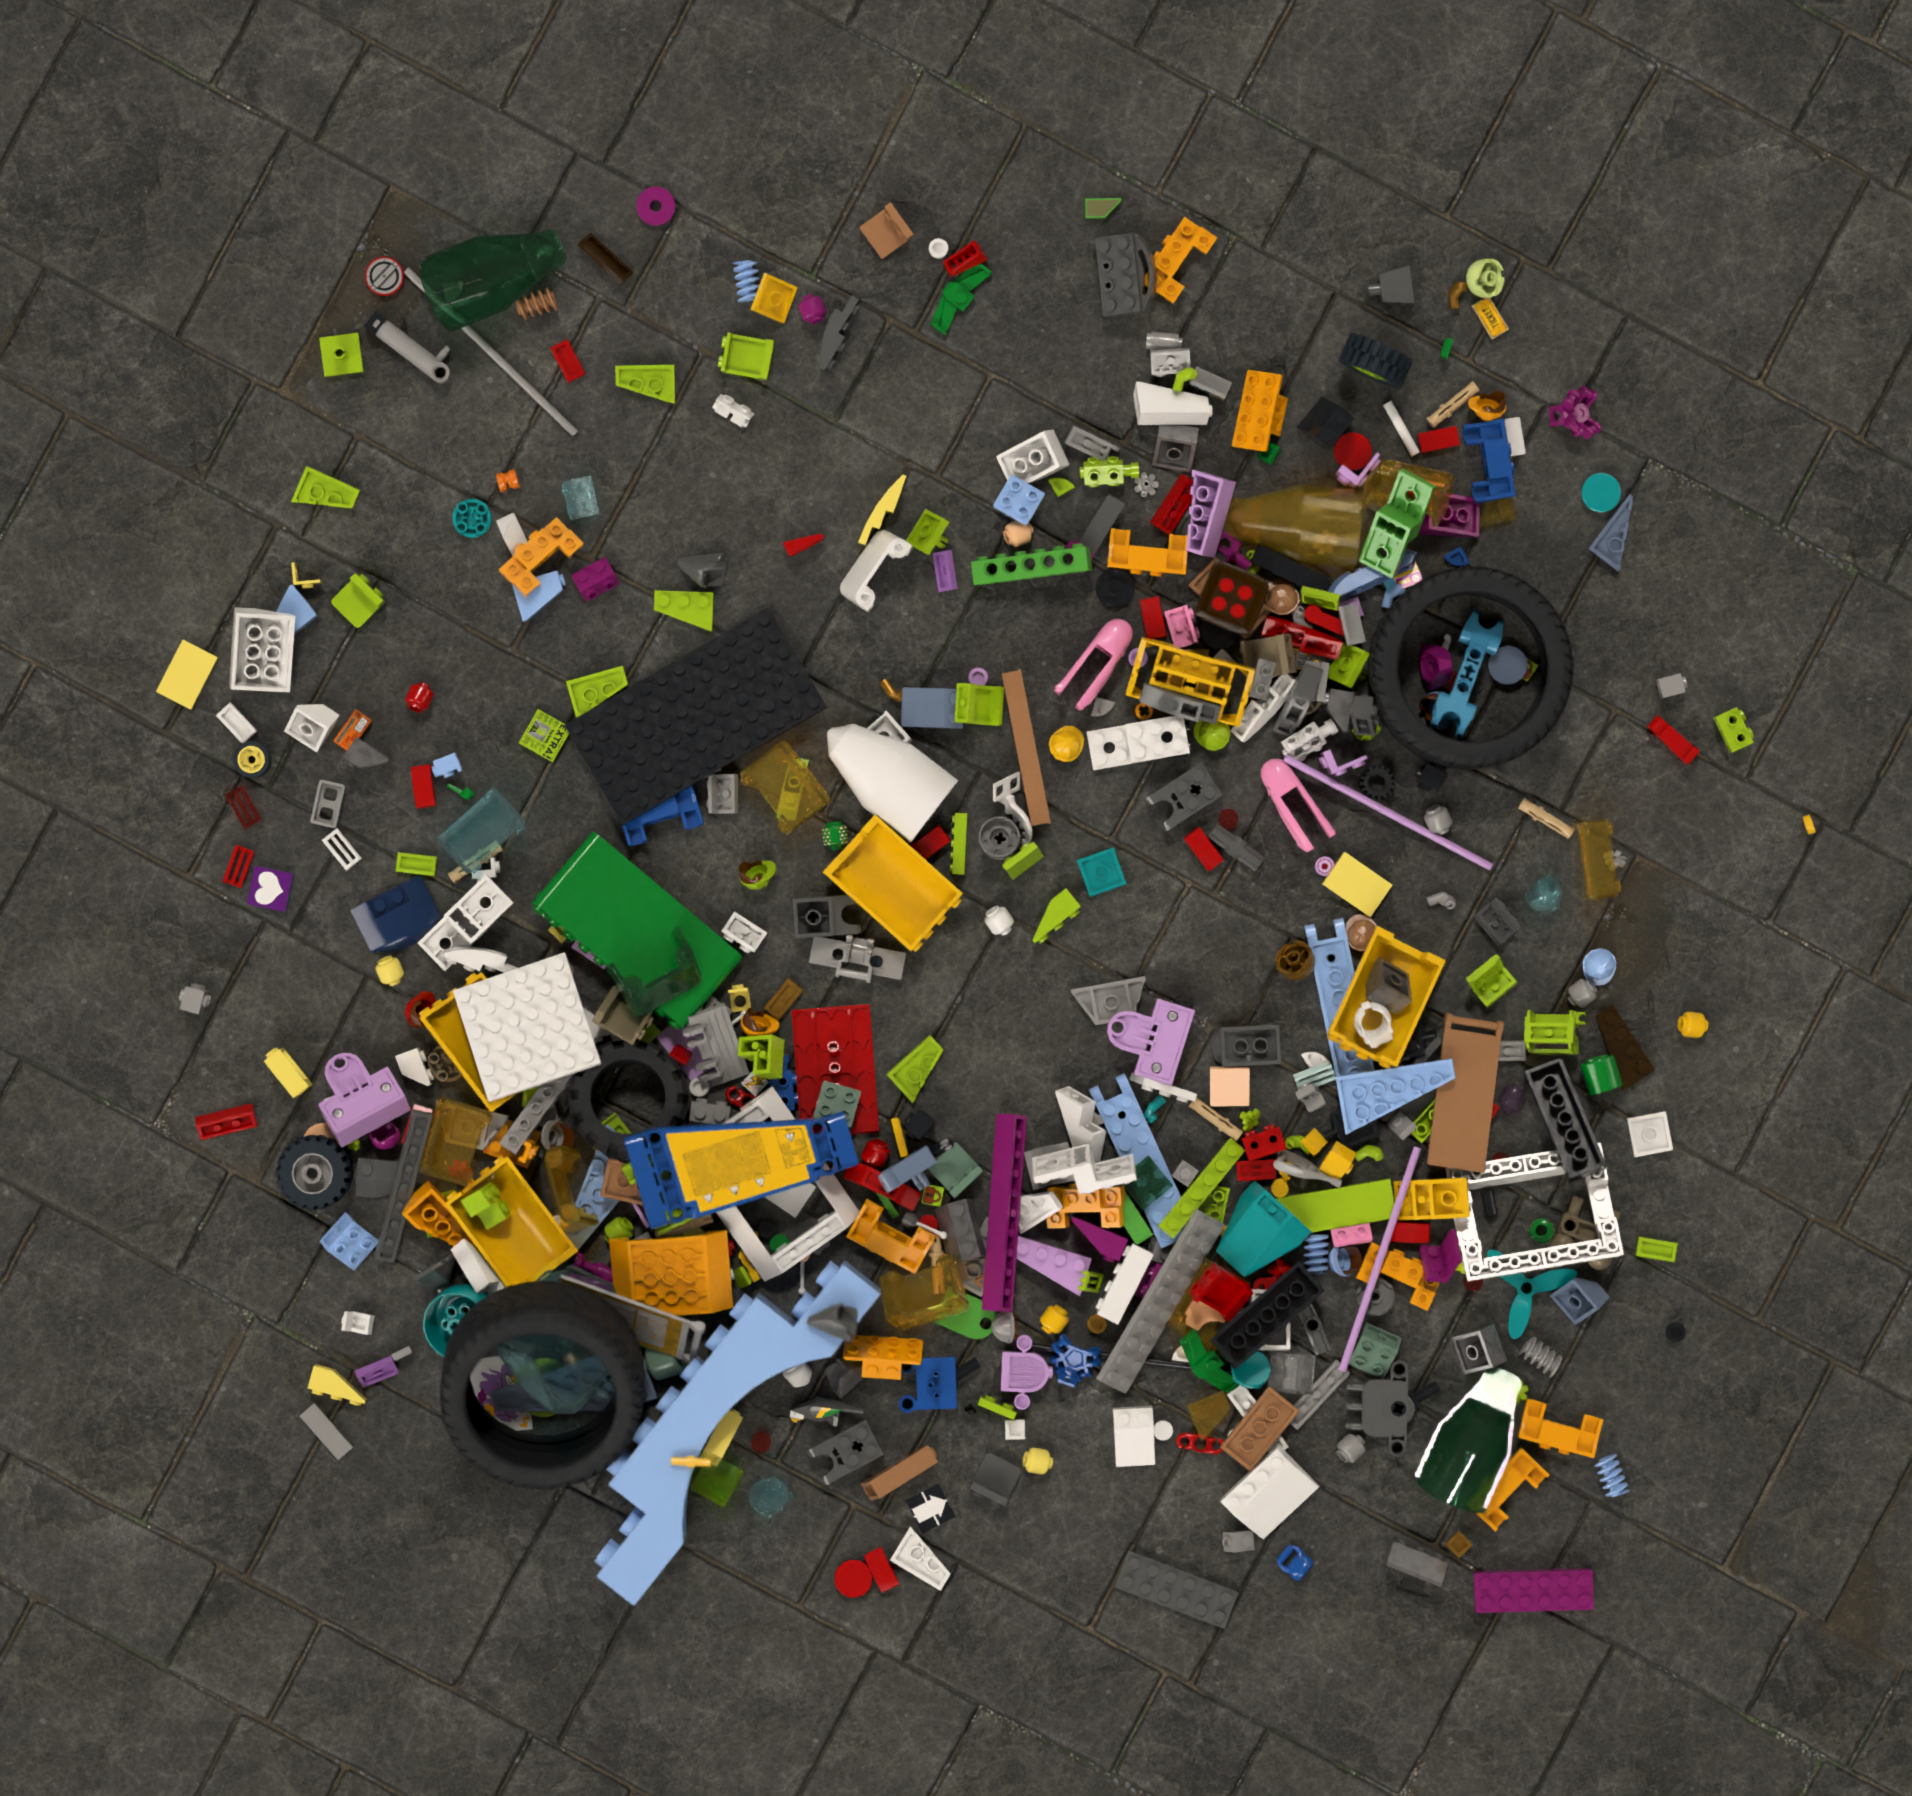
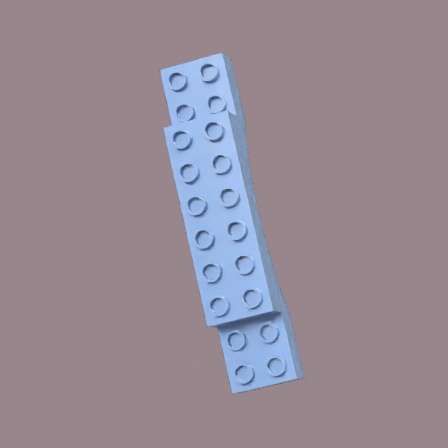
(741, 1358)

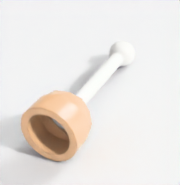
(801, 1291)

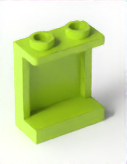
(746, 356)
(979, 704)

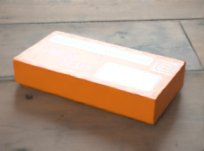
(353, 728)

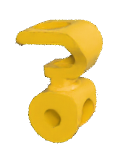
(1279, 1186)

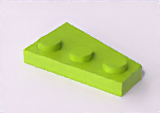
(323, 489)
(686, 606)
(595, 688)
(915, 1067)

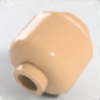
(1017, 533)

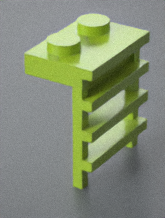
(1491, 981)

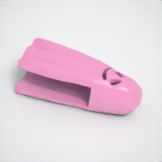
(1113, 642)
(1279, 780)

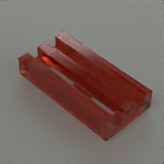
(251, 821)

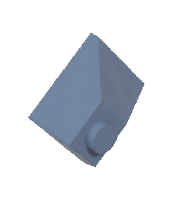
(1579, 1298)

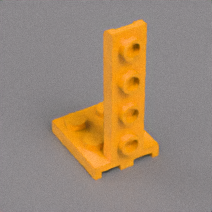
(526, 1154)

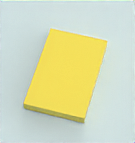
(187, 674)
(1357, 884)

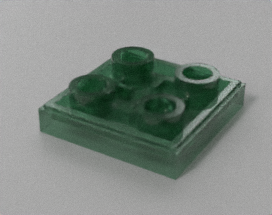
(1149, 1185)

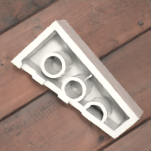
(1124, 1283)

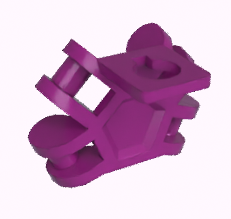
(1576, 413)

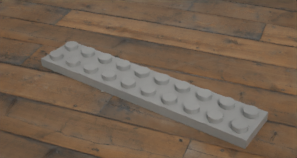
(1160, 1301)

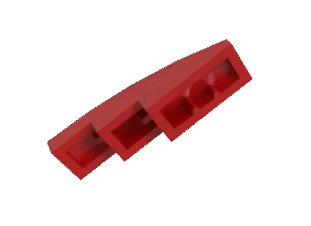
(1303, 637)

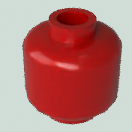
(419, 697)
(875, 1153)

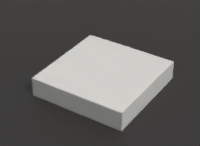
(1649, 1134)

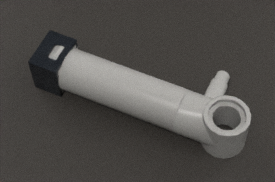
(409, 348)

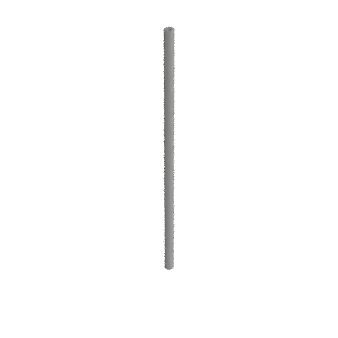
(506, 367)

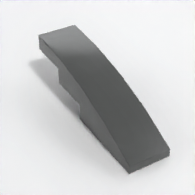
(1101, 523)

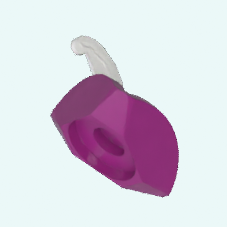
(1436, 664)

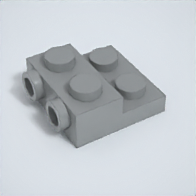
(706, 1113)

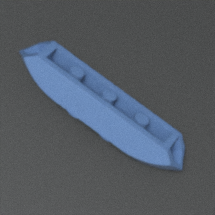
(1366, 577)

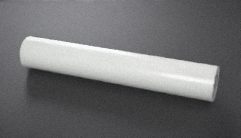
(1401, 428)

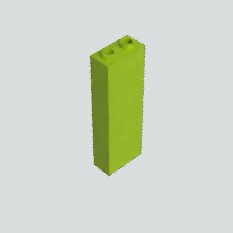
(1342, 1206)

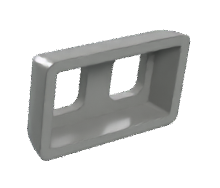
(321, 802)

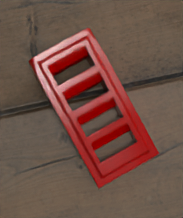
(975, 254)
(798, 545)

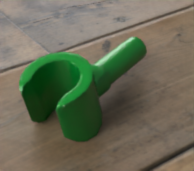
(466, 793)

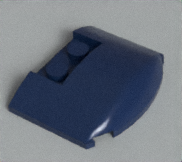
(397, 917)

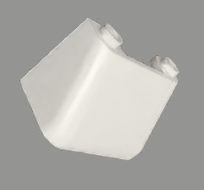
(855, 582)

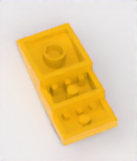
(1434, 1199)

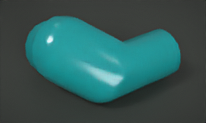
(1152, 1107)

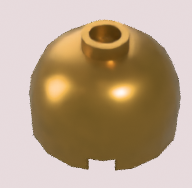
(1295, 960)

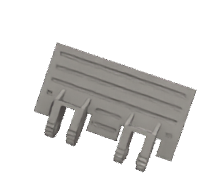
(716, 1042)

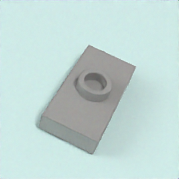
(1401, 1125)

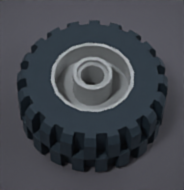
(314, 1172)

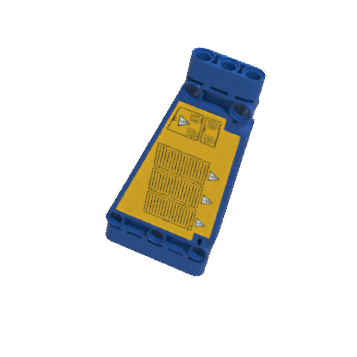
(733, 1163)

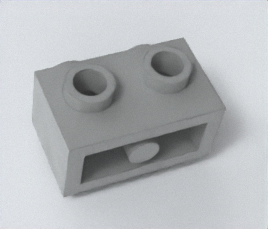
(194, 998)

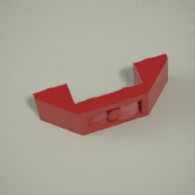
(867, 1177)

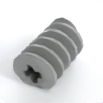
(1541, 1355)

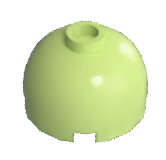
(1485, 278)

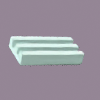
(1316, 1079)

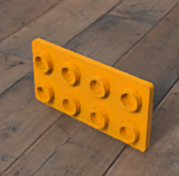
(1260, 411)

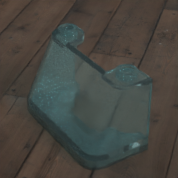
(481, 830)

